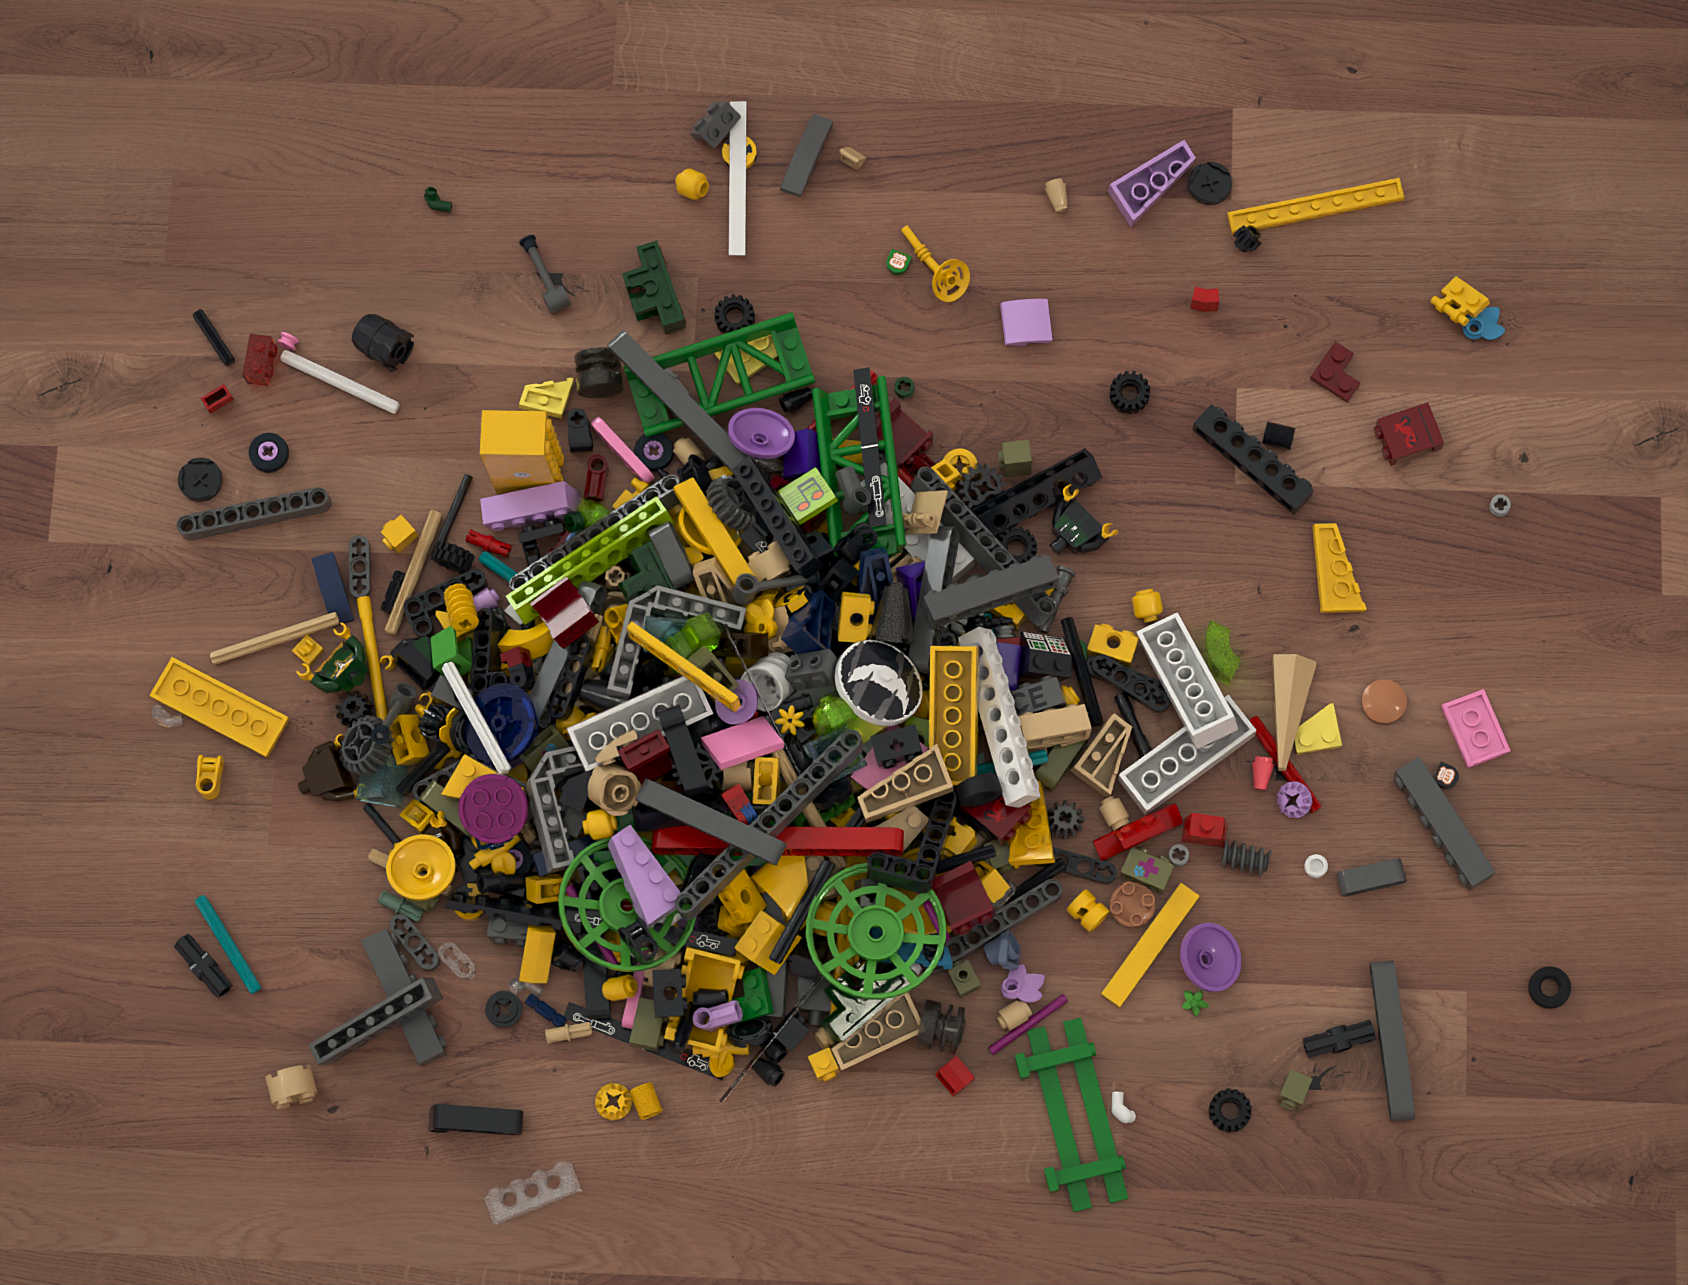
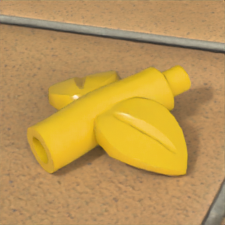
(499, 858)
(721, 1062)

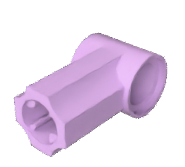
(719, 1016)

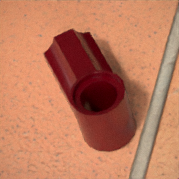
(596, 480)

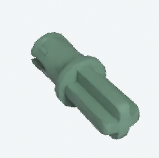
(400, 906)

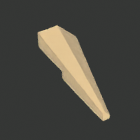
(1291, 686)

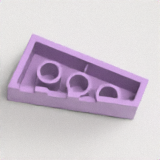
(1146, 184)
(529, 506)
(643, 877)

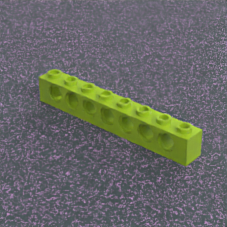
(593, 556)

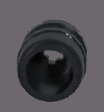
(382, 341)

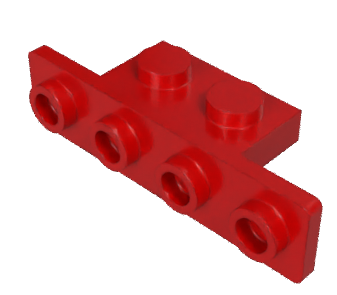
(1138, 831)

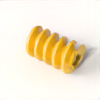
(460, 608)

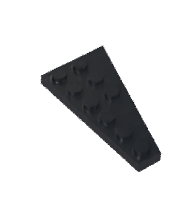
(514, 910)

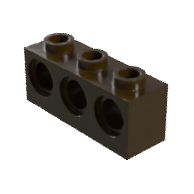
(747, 644)

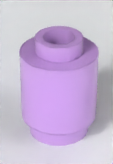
(486, 599)

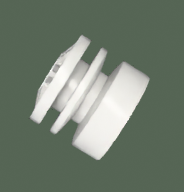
(770, 680)

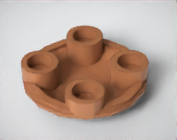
(1384, 701)
(1132, 904)

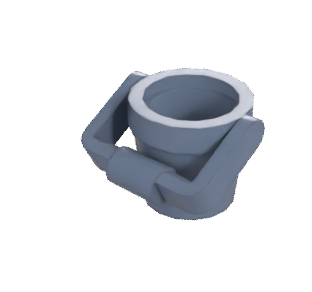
(1003, 949)

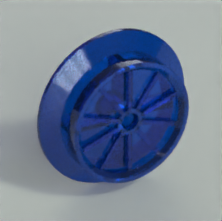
(510, 718)

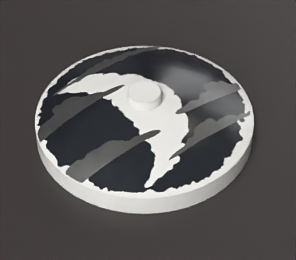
(878, 682)

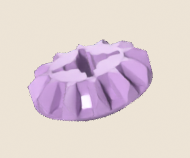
(1303, 801)

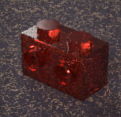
(259, 360)

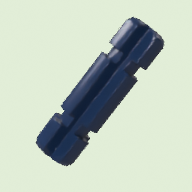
(545, 1010)

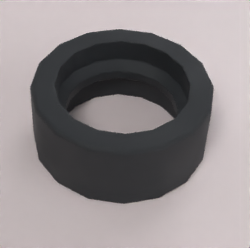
(979, 790)

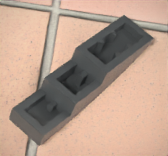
(806, 155)

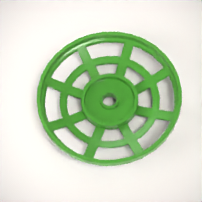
(611, 913)
(867, 947)

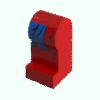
(739, 804)

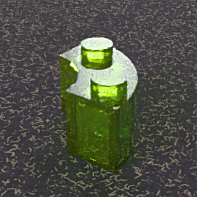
(696, 633)
(1219, 653)

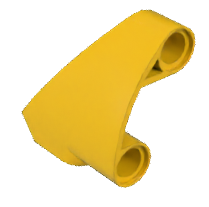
(783, 883)

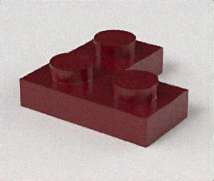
(1331, 376)

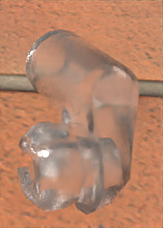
(164, 719)
(516, 986)

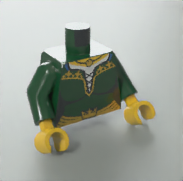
(342, 669)

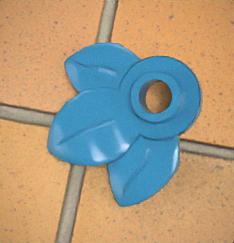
(1485, 324)

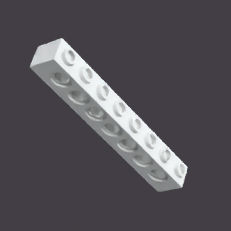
(1014, 775)

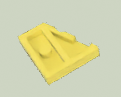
(547, 397)

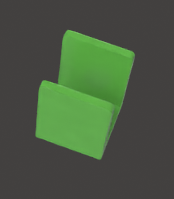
(446, 650)

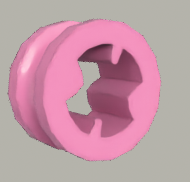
(287, 341)

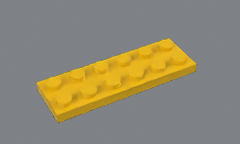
(219, 707)

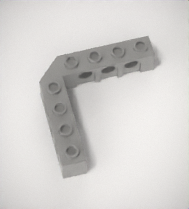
(668, 604)
(545, 808)

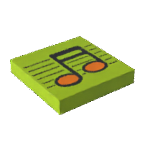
(807, 496)

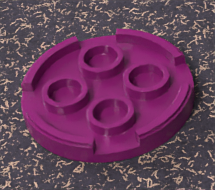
(493, 808)

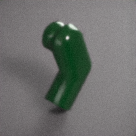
(435, 202)

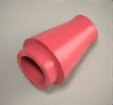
(1262, 772)

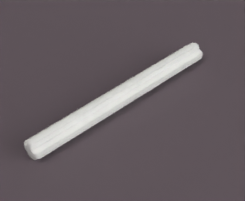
(339, 381)
(476, 718)

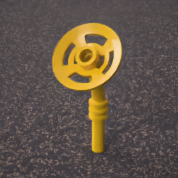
(941, 276)

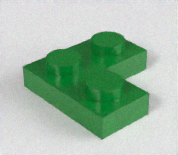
(757, 995)

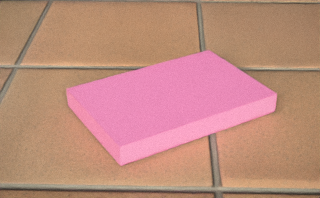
(1475, 728)
(742, 742)
(872, 774)

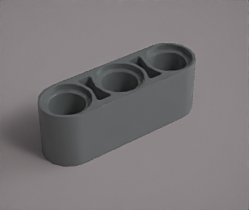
(672, 554)
(1371, 877)

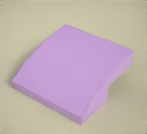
(1026, 322)

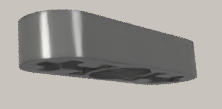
(365, 551)
(399, 933)

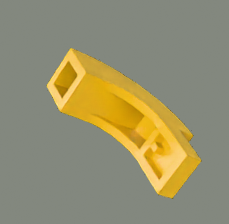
(536, 640)

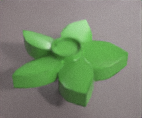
(1194, 1001)

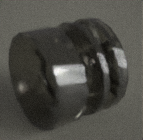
(598, 373)
(940, 1027)

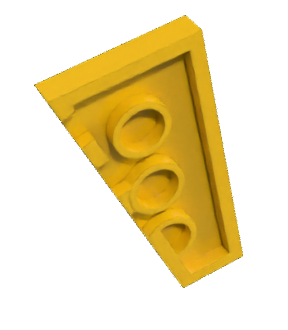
(1334, 573)
(1033, 840)

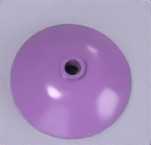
(761, 433)
(1219, 955)

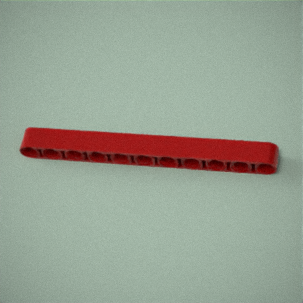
(799, 841)

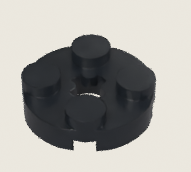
(835, 792)

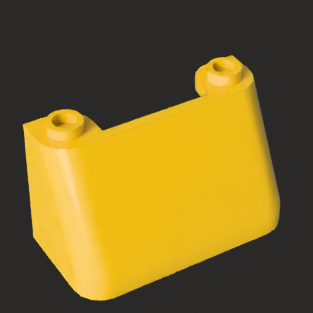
(706, 971)

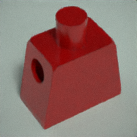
(1205, 830)

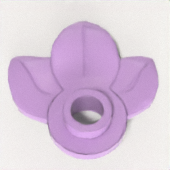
(1025, 985)

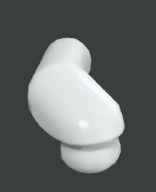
(1121, 1112)

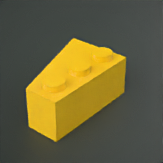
(466, 772)

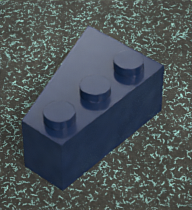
(873, 577)
(811, 625)

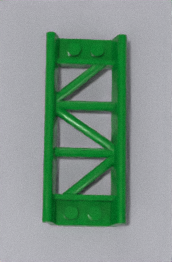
(792, 365)
(841, 405)

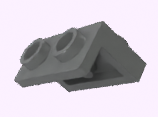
(716, 123)

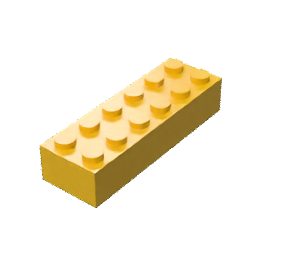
(955, 708)

